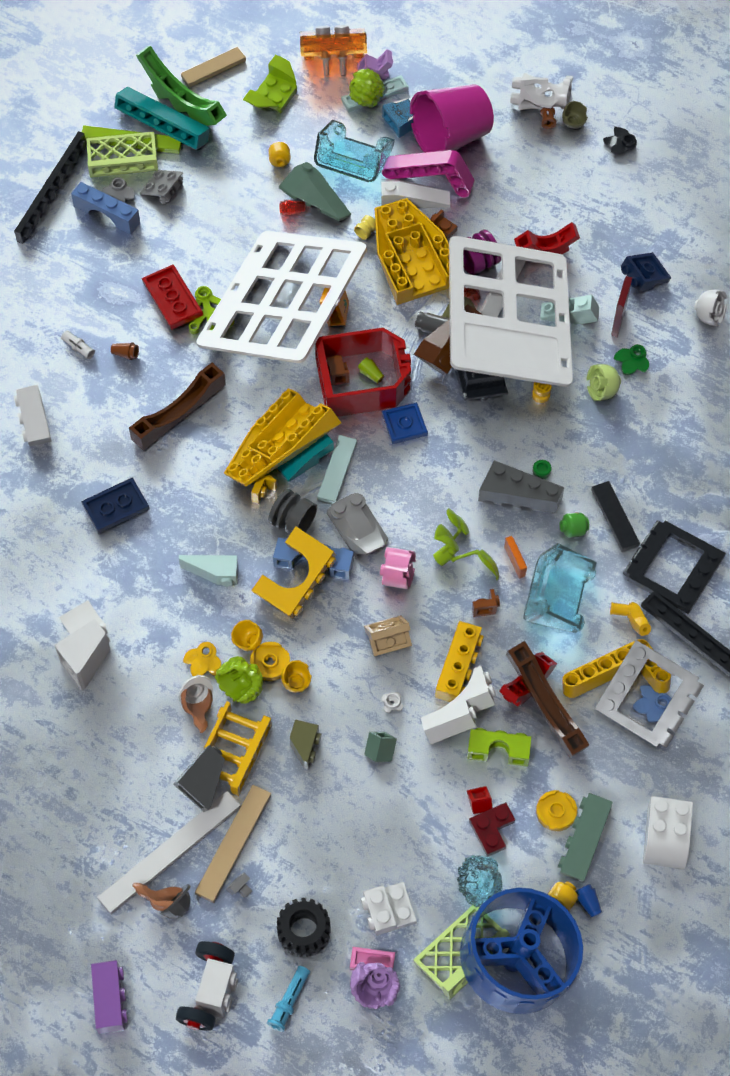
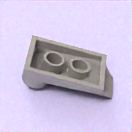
(357, 525)

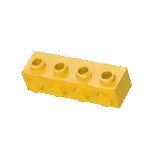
(458, 661)

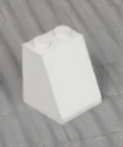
(84, 652)

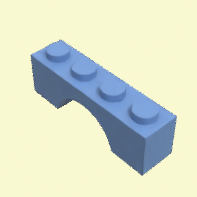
(123, 215)
(288, 558)

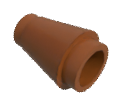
(125, 350)

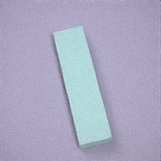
(392, 87)
(337, 469)

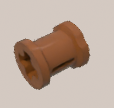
(548, 117)

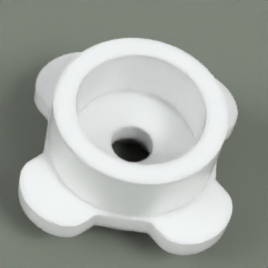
(387, 698)

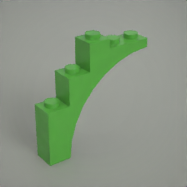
(182, 98)

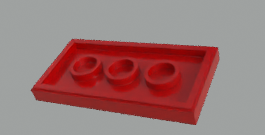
(172, 296)

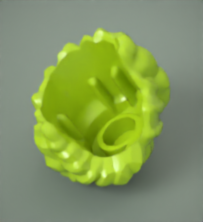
(366, 88)
(240, 680)

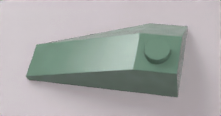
(310, 186)

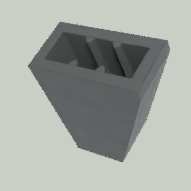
(201, 777)

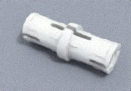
(78, 344)

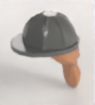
(170, 901)

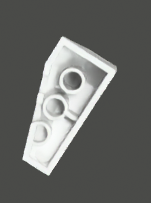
(418, 194)

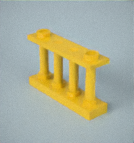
(252, 746)

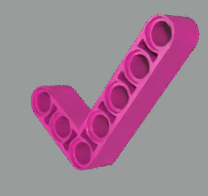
(431, 164)

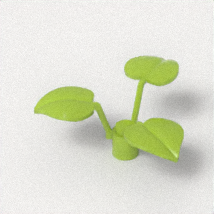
(447, 552)

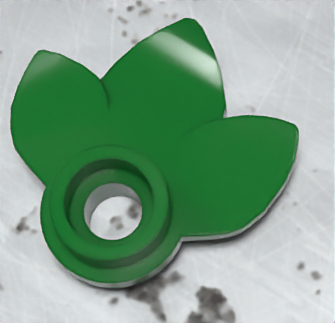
(631, 361)

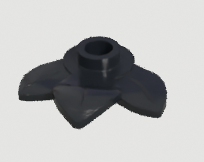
(620, 141)

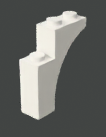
(461, 712)

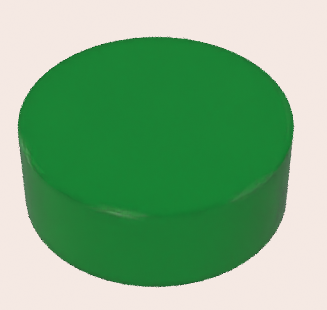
(542, 469)

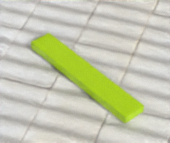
(163, 142)

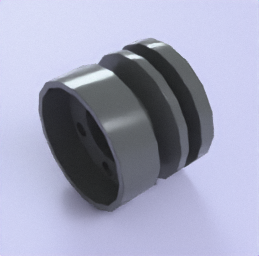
(292, 511)

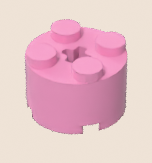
(398, 568)

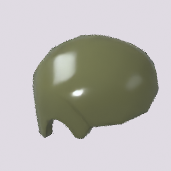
(574, 115)

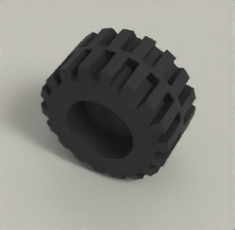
(298, 911)

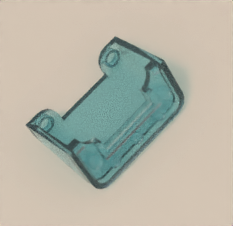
(350, 156)
(558, 589)

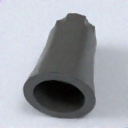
(429, 322)

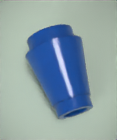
(589, 900)

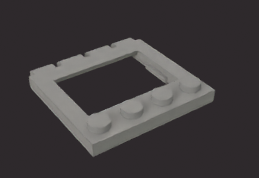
(624, 680)

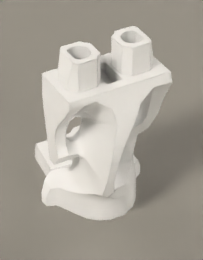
(534, 97)

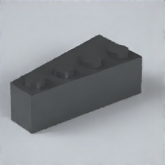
(519, 489)

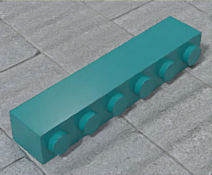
(162, 118)

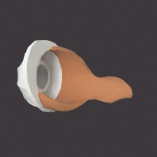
(197, 699)

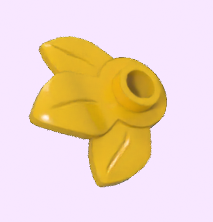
(202, 663)

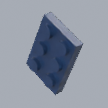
(115, 505)

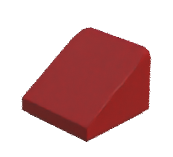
(479, 799)

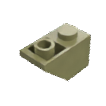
(303, 741)

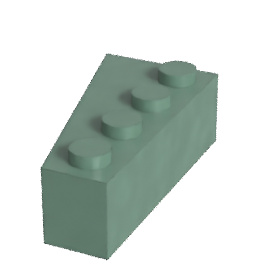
(585, 838)

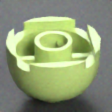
(603, 382)

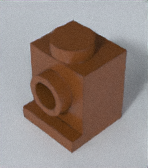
(337, 370)

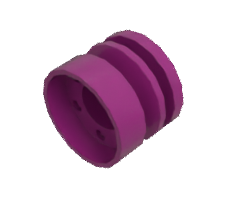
(476, 262)

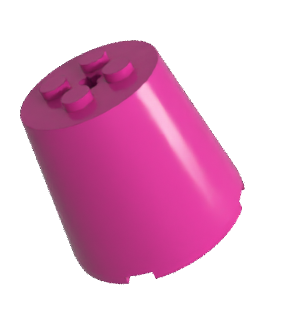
(450, 117)

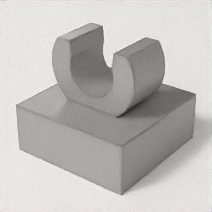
(239, 885)

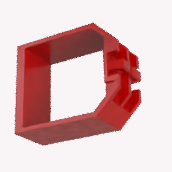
(362, 343)

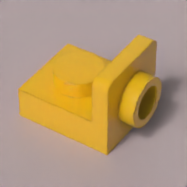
(261, 486)

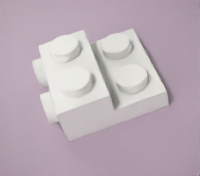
(388, 908)

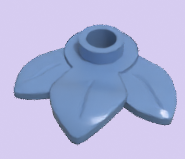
(650, 703)

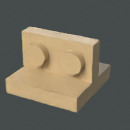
(388, 635)

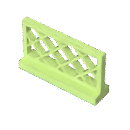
(122, 164)
(457, 979)

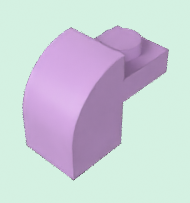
(380, 65)

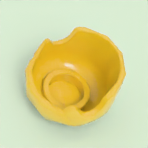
(247, 635)
(296, 676)

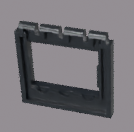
(696, 581)

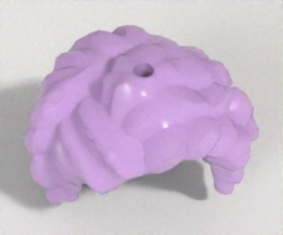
(374, 985)

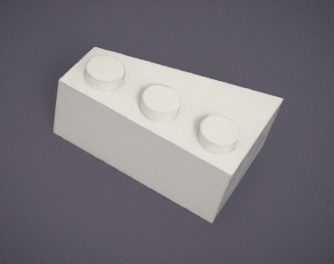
(32, 415)

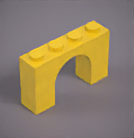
(291, 599)

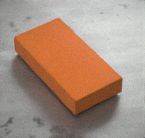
(515, 557)

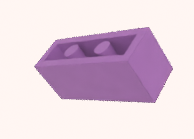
(108, 997)

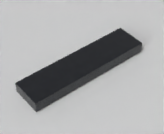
(615, 516)

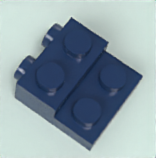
(645, 271)

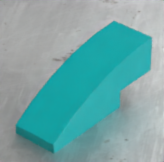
(307, 458)

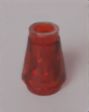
(291, 207)

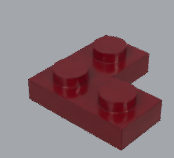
(487, 825)

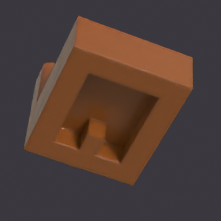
(444, 224)
(486, 607)

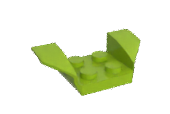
(276, 88)

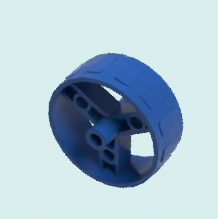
(539, 909)

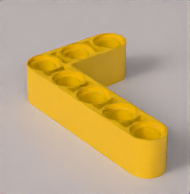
(578, 683)

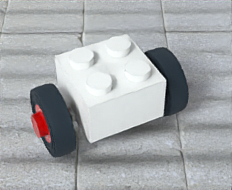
(214, 990)

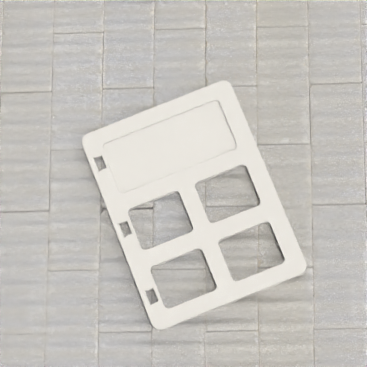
(505, 344)

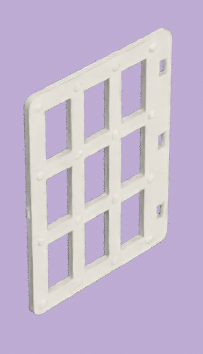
(254, 269)

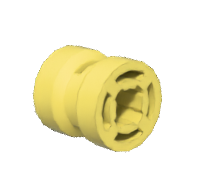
(364, 229)

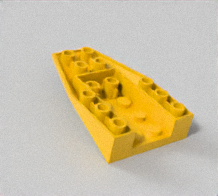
(411, 251)
(279, 436)

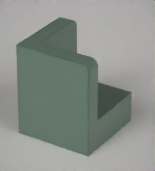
(380, 746)

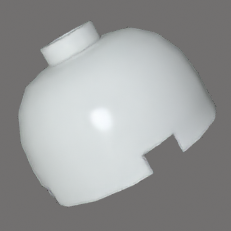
(711, 307)

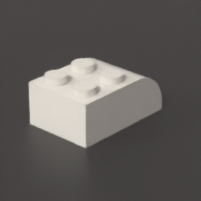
(667, 832)

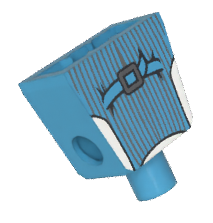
(398, 116)

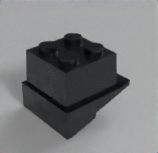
(480, 385)

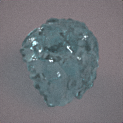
(479, 879)

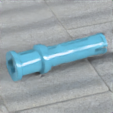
(285, 1007)

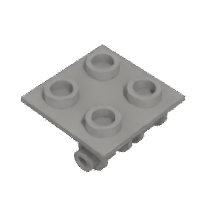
(163, 184)

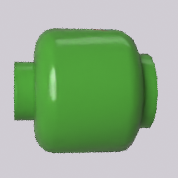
(574, 524)

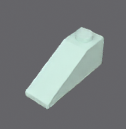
(214, 568)

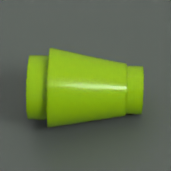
(370, 370)

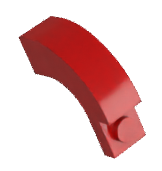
(555, 243)
(516, 692)

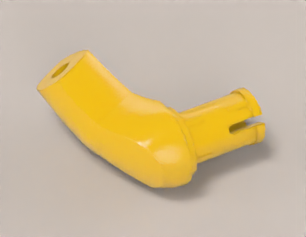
(635, 614)

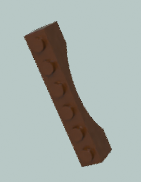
(152, 427)
(546, 700)

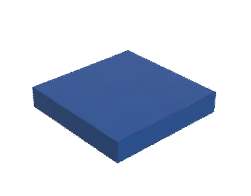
(404, 423)

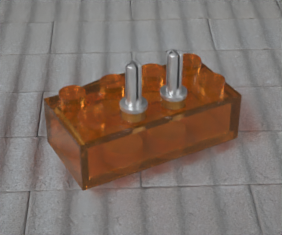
(329, 42)

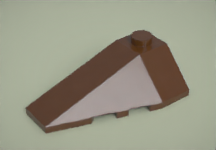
(436, 347)

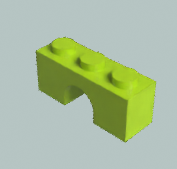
(483, 741)

